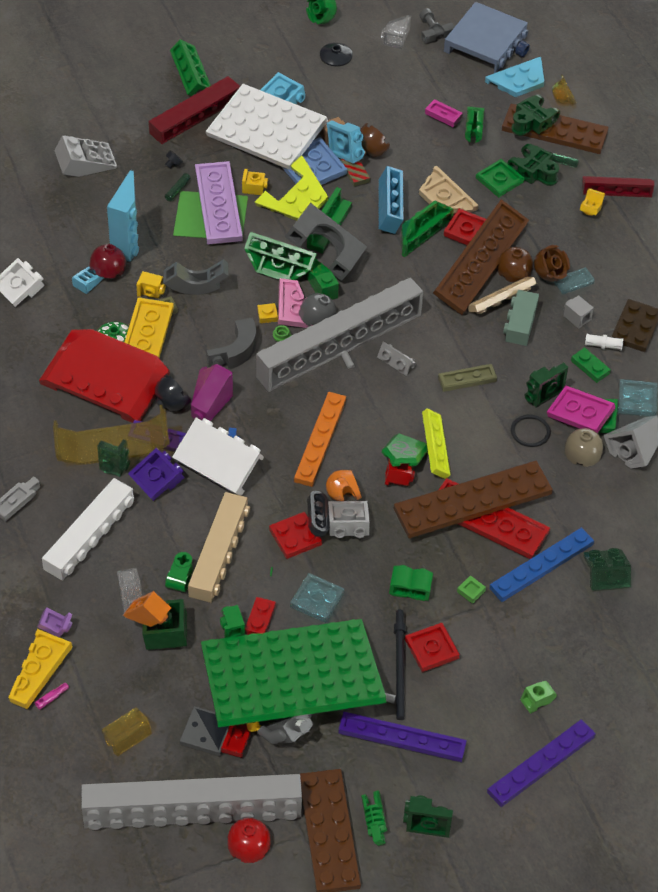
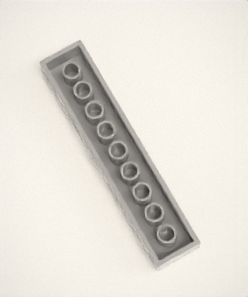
(338, 334)
(191, 801)

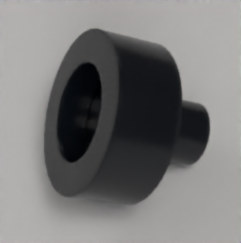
(173, 159)

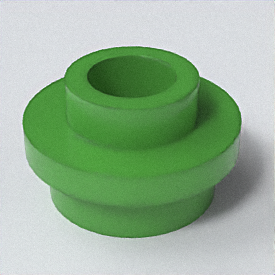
(281, 333)

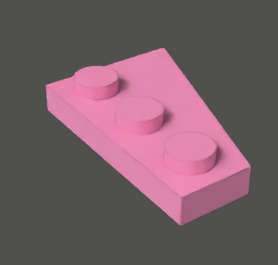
(289, 302)

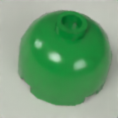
(321, 10)

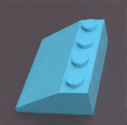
(123, 219)

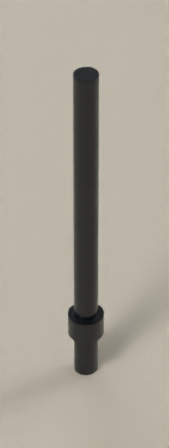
(399, 631)

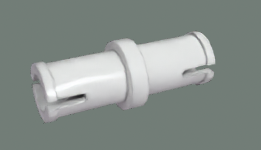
(604, 342)

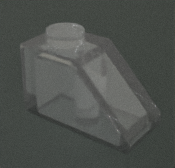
(396, 32)
(129, 586)

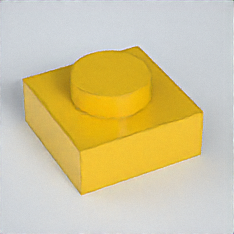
(267, 313)

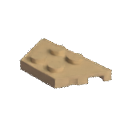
(444, 190)

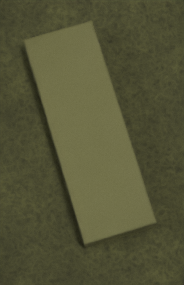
(467, 377)

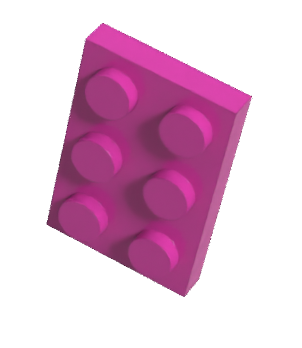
(580, 409)

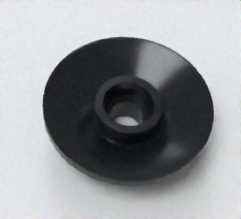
(336, 54)

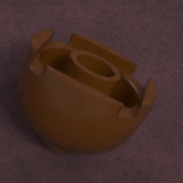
(373, 141)
(551, 263)
(515, 264)

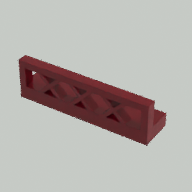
(619, 186)

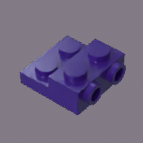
(156, 473)

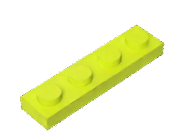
(436, 443)

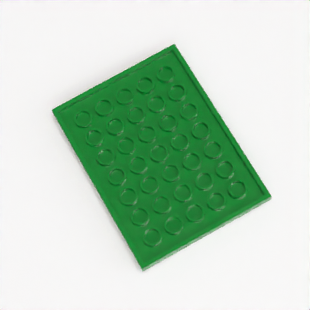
(291, 672)

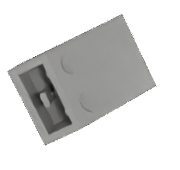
(83, 156)

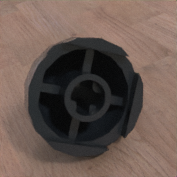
(170, 394)

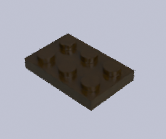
(636, 325)

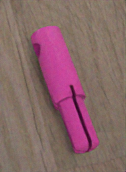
(52, 695)

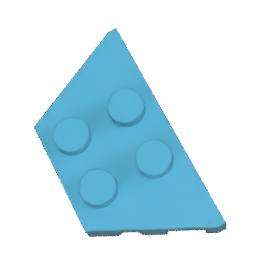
(519, 78)

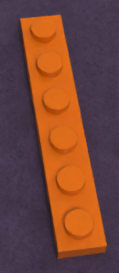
(320, 439)

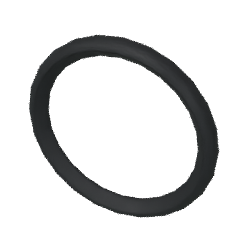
(525, 443)

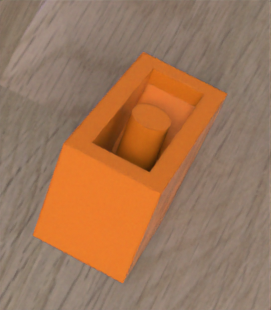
(148, 610)

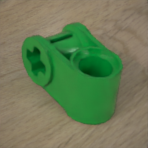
(180, 572)

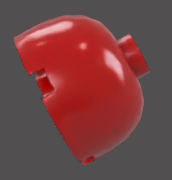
(248, 840)

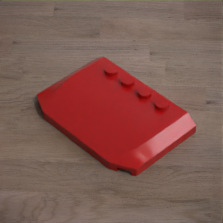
(106, 373)

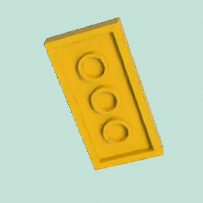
(149, 325)

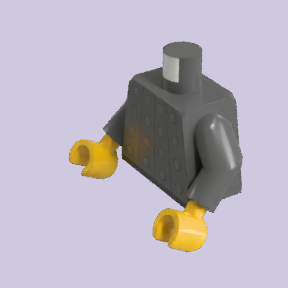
(283, 729)

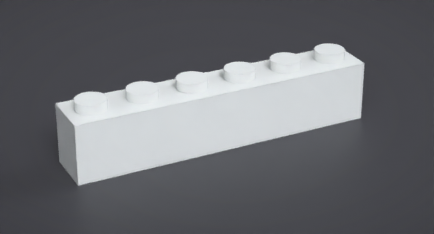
(88, 529)

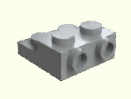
(348, 518)

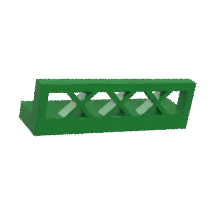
(189, 67)
(335, 209)

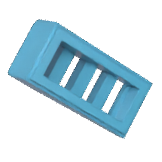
(86, 286)

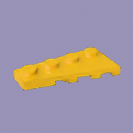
(42, 661)

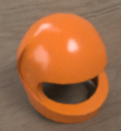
(340, 483)

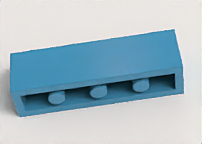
(390, 199)

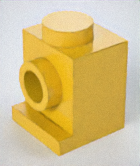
(254, 182)
(150, 285)

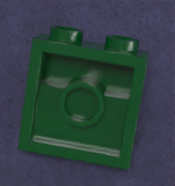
(546, 384)
(425, 819)

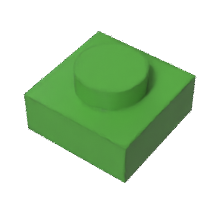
(471, 589)

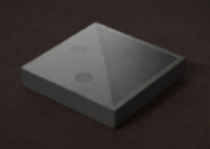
(203, 732)

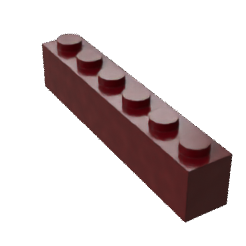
(192, 110)

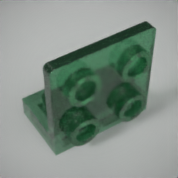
(608, 569)

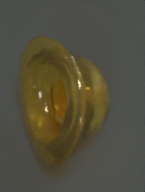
(562, 92)

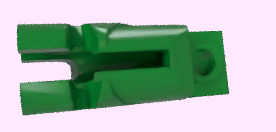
(474, 123)

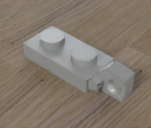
(17, 497)

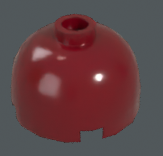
(107, 261)

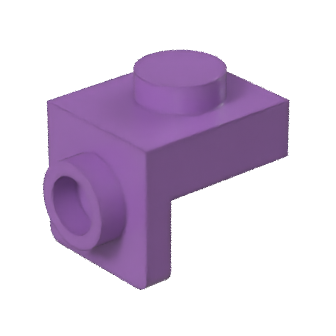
(54, 622)

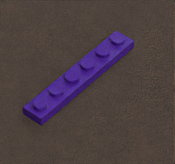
(402, 736)
(541, 763)

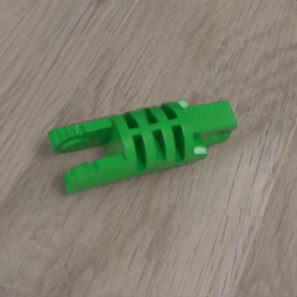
(375, 818)

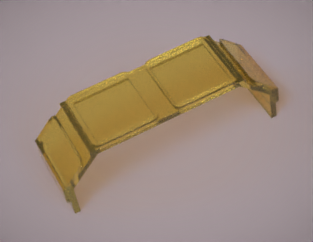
(82, 445)

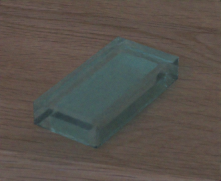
(575, 280)

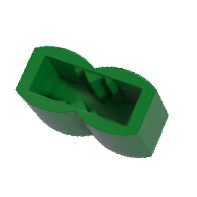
(411, 583)

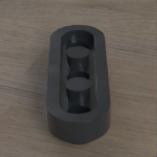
(318, 513)

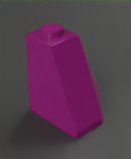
(211, 392)

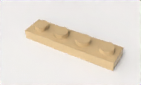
(505, 293)

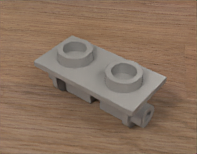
(395, 358)

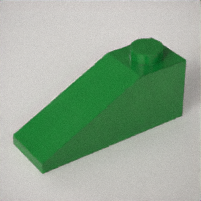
(323, 280)

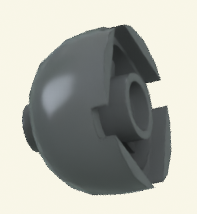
(316, 308)

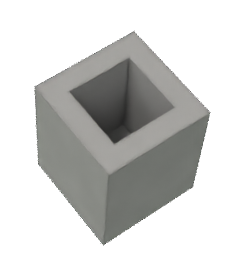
(578, 311)

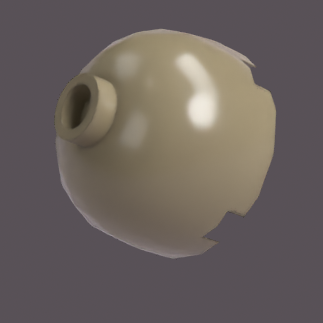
(584, 447)

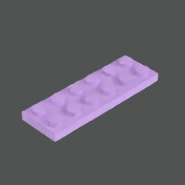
(218, 202)

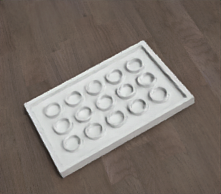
(266, 126)

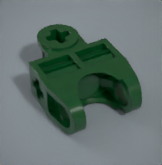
(532, 116)
(536, 165)

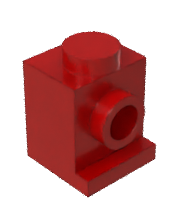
(399, 474)

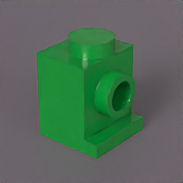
(232, 621)

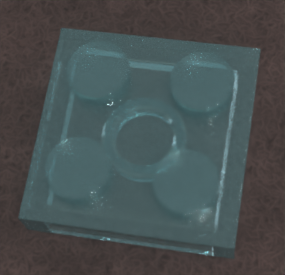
(637, 397)
(317, 597)

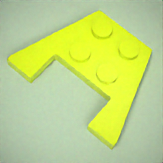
(306, 191)

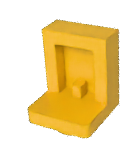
(592, 202)

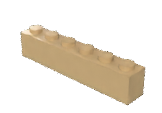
(218, 547)

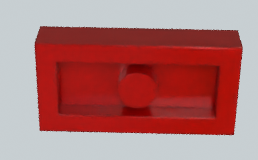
(260, 616)
(236, 740)

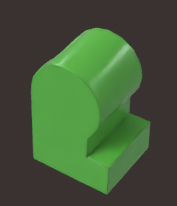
(537, 695)

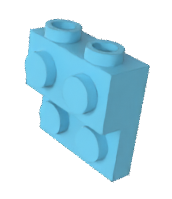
(285, 89)
(345, 141)

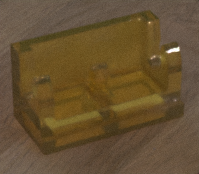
(127, 731)

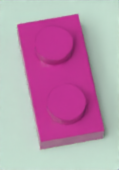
(443, 113)

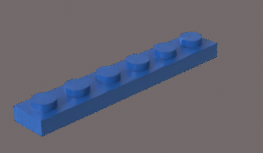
(541, 564)

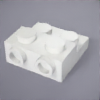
(19, 282)

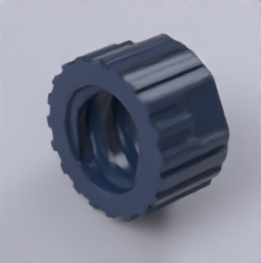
(522, 48)

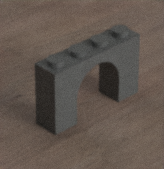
(346, 245)

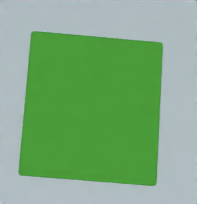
(189, 215)

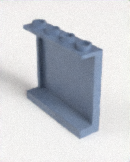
(487, 35)

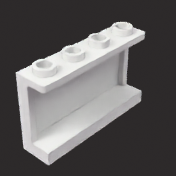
(217, 455)

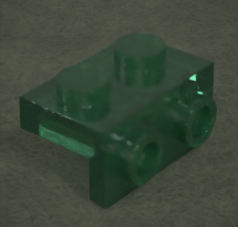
(113, 458)

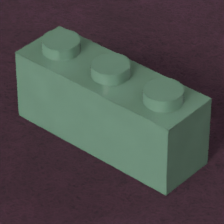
(521, 317)

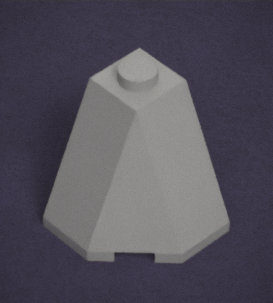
(634, 442)

